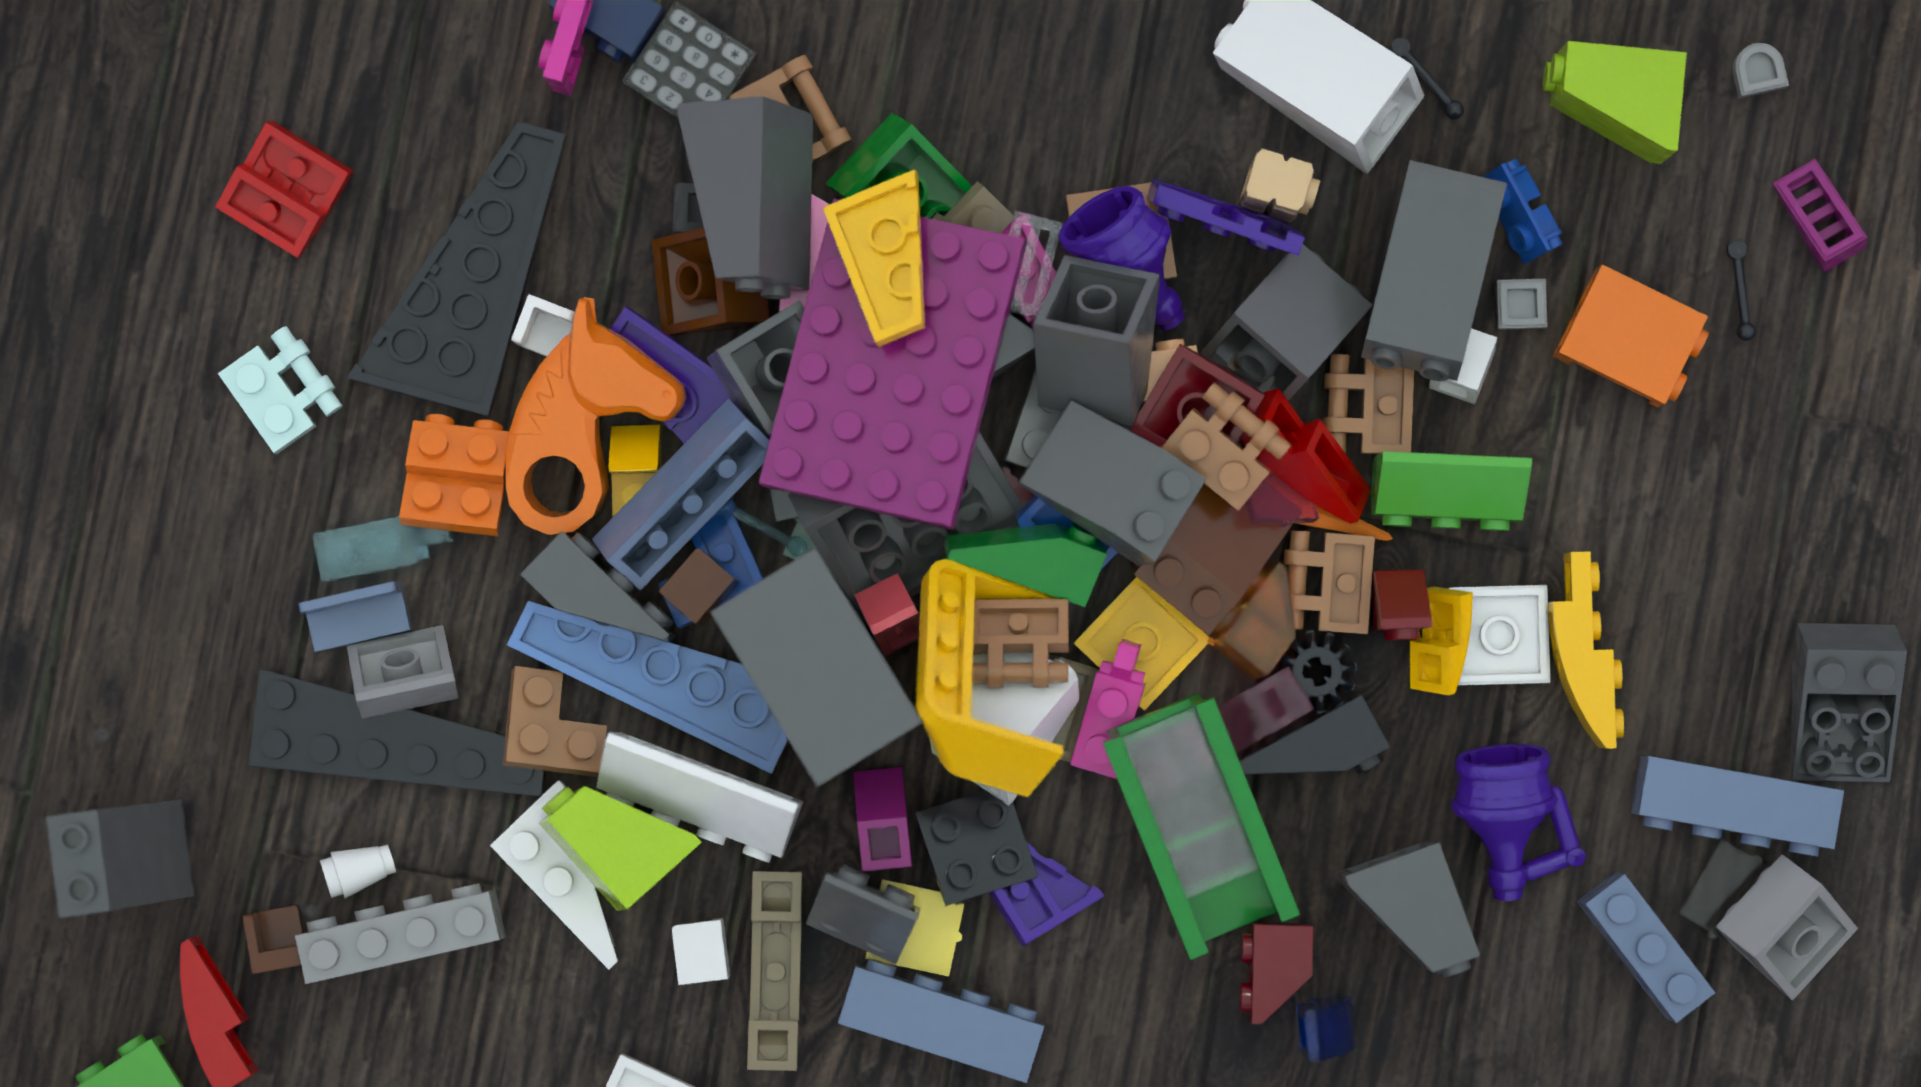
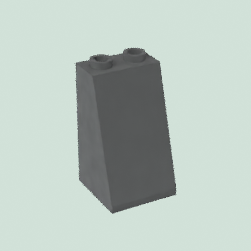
(753, 190)
(1433, 271)
(120, 857)

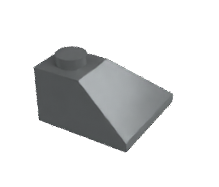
(757, 365)

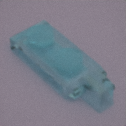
(373, 548)

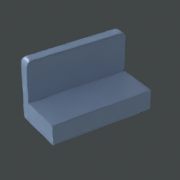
(357, 616)

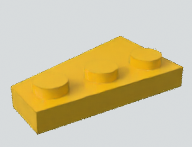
(883, 254)

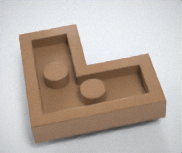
(538, 737)

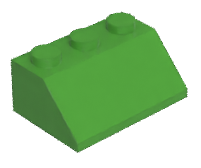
(1449, 489)

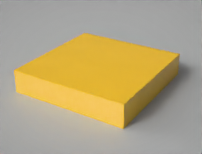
(1145, 618)

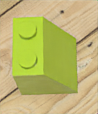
(1621, 94)
(614, 843)

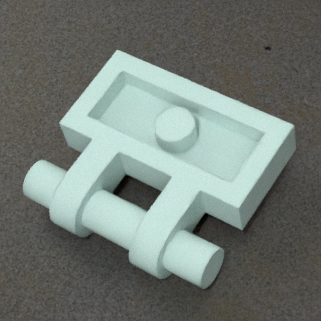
(267, 397)

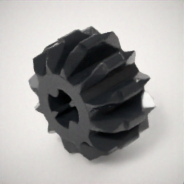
(1323, 657)

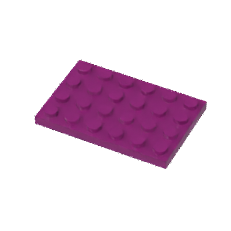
(899, 419)

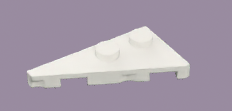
(556, 878)

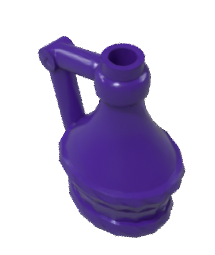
(1127, 234)
(1503, 800)

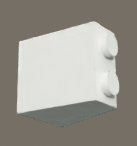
(1022, 707)

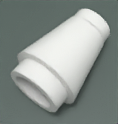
(356, 869)

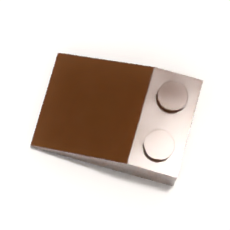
(1210, 559)

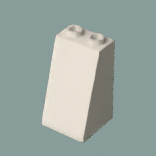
(1321, 75)

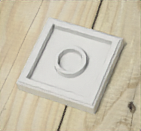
(1507, 636)

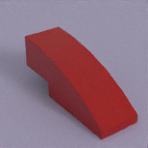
(1314, 462)
(212, 1016)

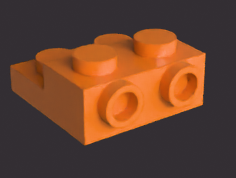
(455, 476)

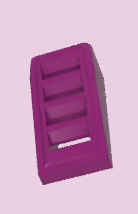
(1846, 223)

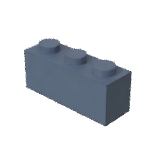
(1645, 947)

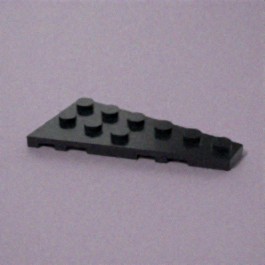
(464, 302)

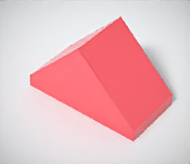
(890, 614)

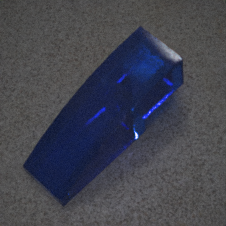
(1326, 1028)

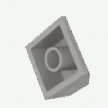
(1787, 926)

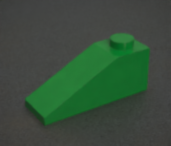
(1039, 557)

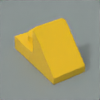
(632, 460)

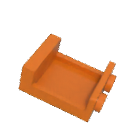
(1632, 336)

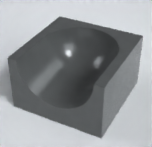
(817, 667)

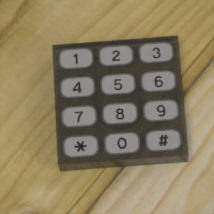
(688, 62)

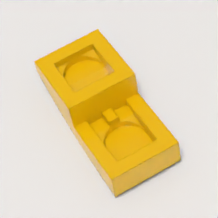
(1442, 650)

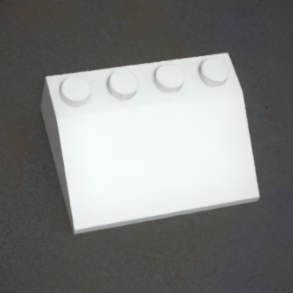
(699, 795)

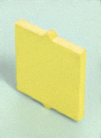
(933, 935)

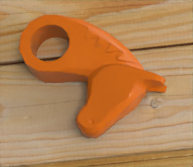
(558, 415)

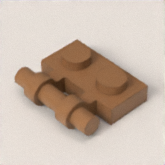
(1385, 406)
(1228, 467)
(1344, 580)
(1020, 627)

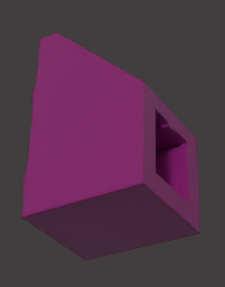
(882, 819)

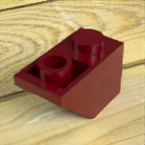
(1400, 604)
(1279, 966)

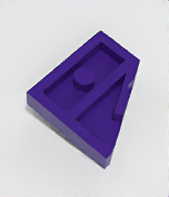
(1044, 901)

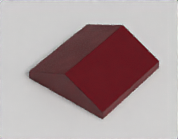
(1182, 389)

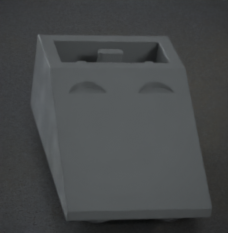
(577, 583)
(1845, 701)
(864, 914)

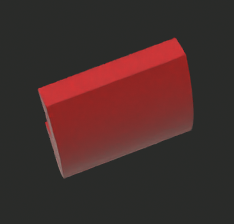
(284, 189)

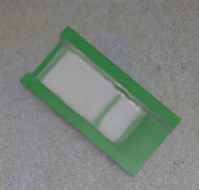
(1198, 821)

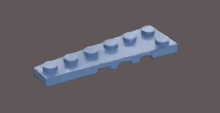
(668, 681)

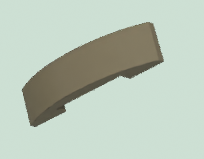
(775, 971)

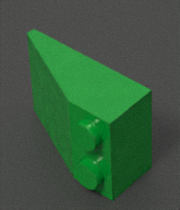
(895, 150)

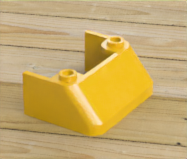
(945, 684)

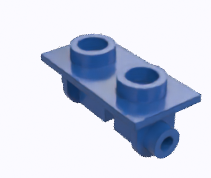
(1527, 230)

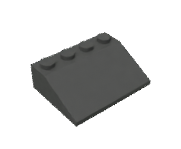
(872, 546)

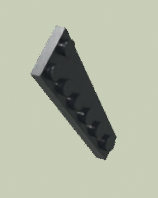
(322, 732)

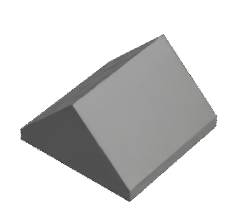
(402, 671)

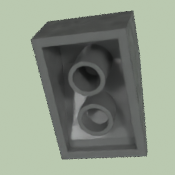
(1112, 483)

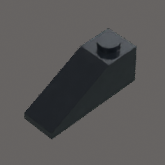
(1329, 742)

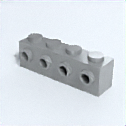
(399, 936)

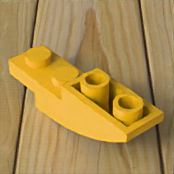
(1585, 673)

